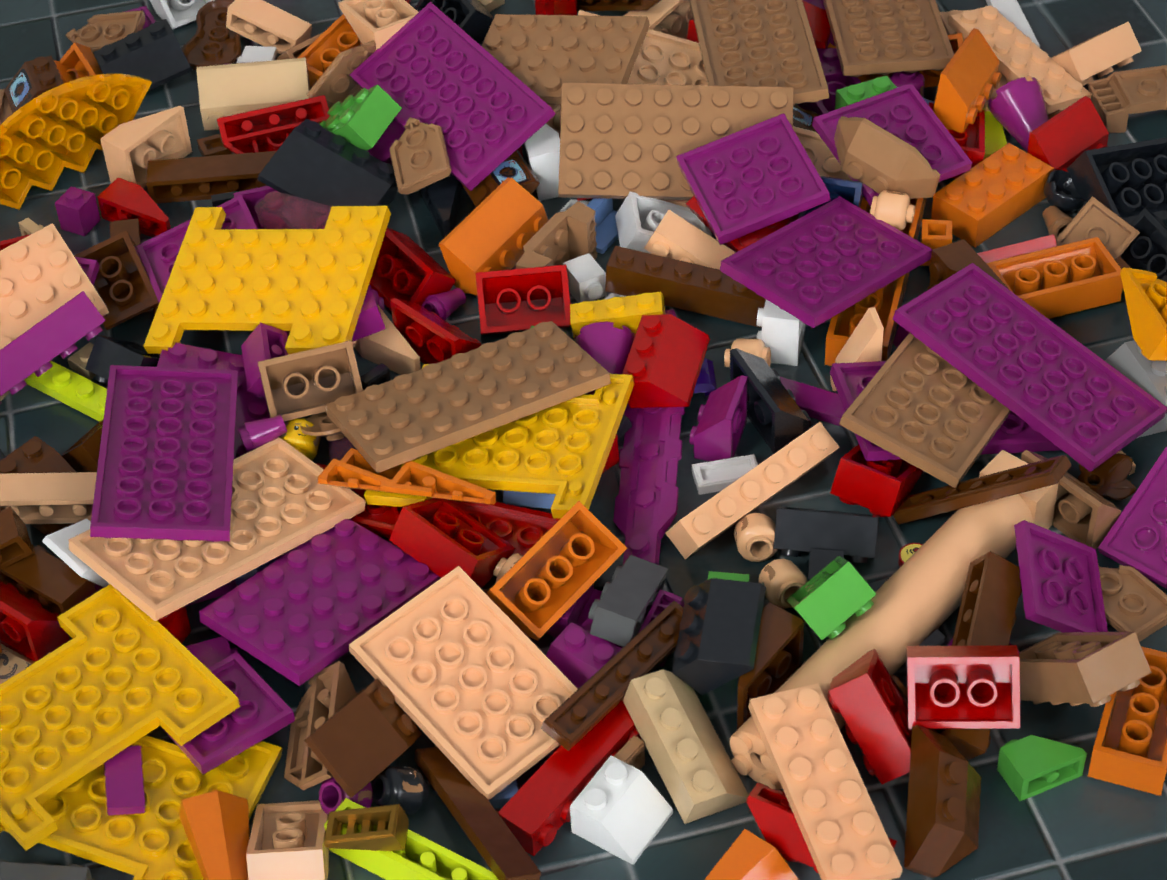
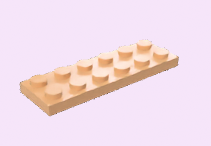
(1021, 56)
(824, 786)

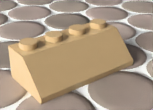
(249, 87)
(683, 745)

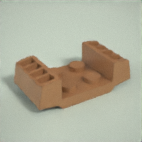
(1128, 94)
(562, 238)

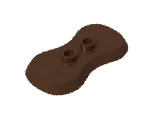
(212, 42)

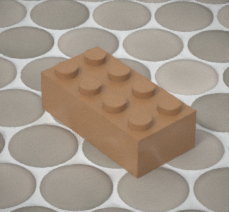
(1081, 667)

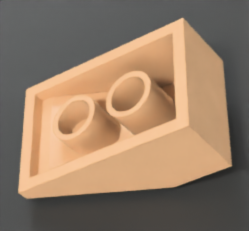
(377, 18)
(145, 140)
(288, 842)

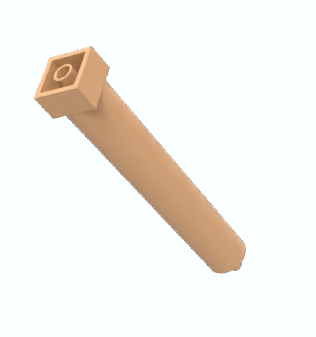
(909, 602)

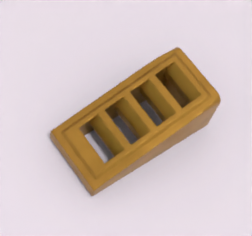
(390, 832)

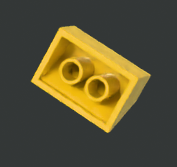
(619, 310)

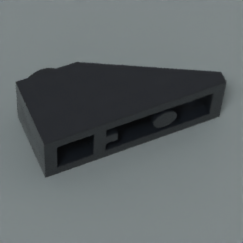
(443, 202)

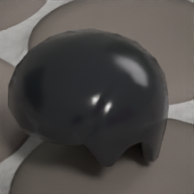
(1061, 192)

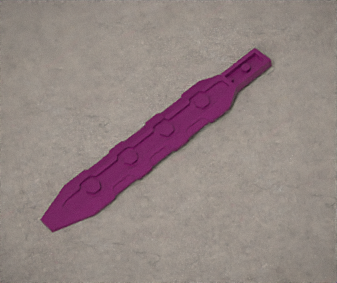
(648, 478)

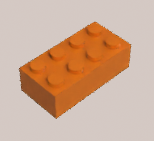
(991, 194)
(1134, 732)

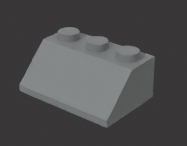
(1145, 373)

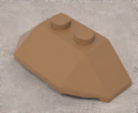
(883, 159)
(327, 693)

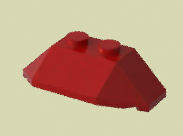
(269, 127)
(779, 824)

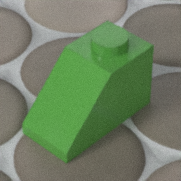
(1039, 765)

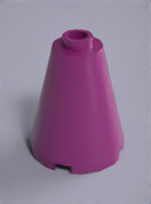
(1020, 108)
(606, 345)

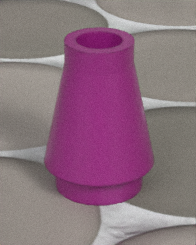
(445, 303)
(261, 432)

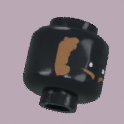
(401, 787)

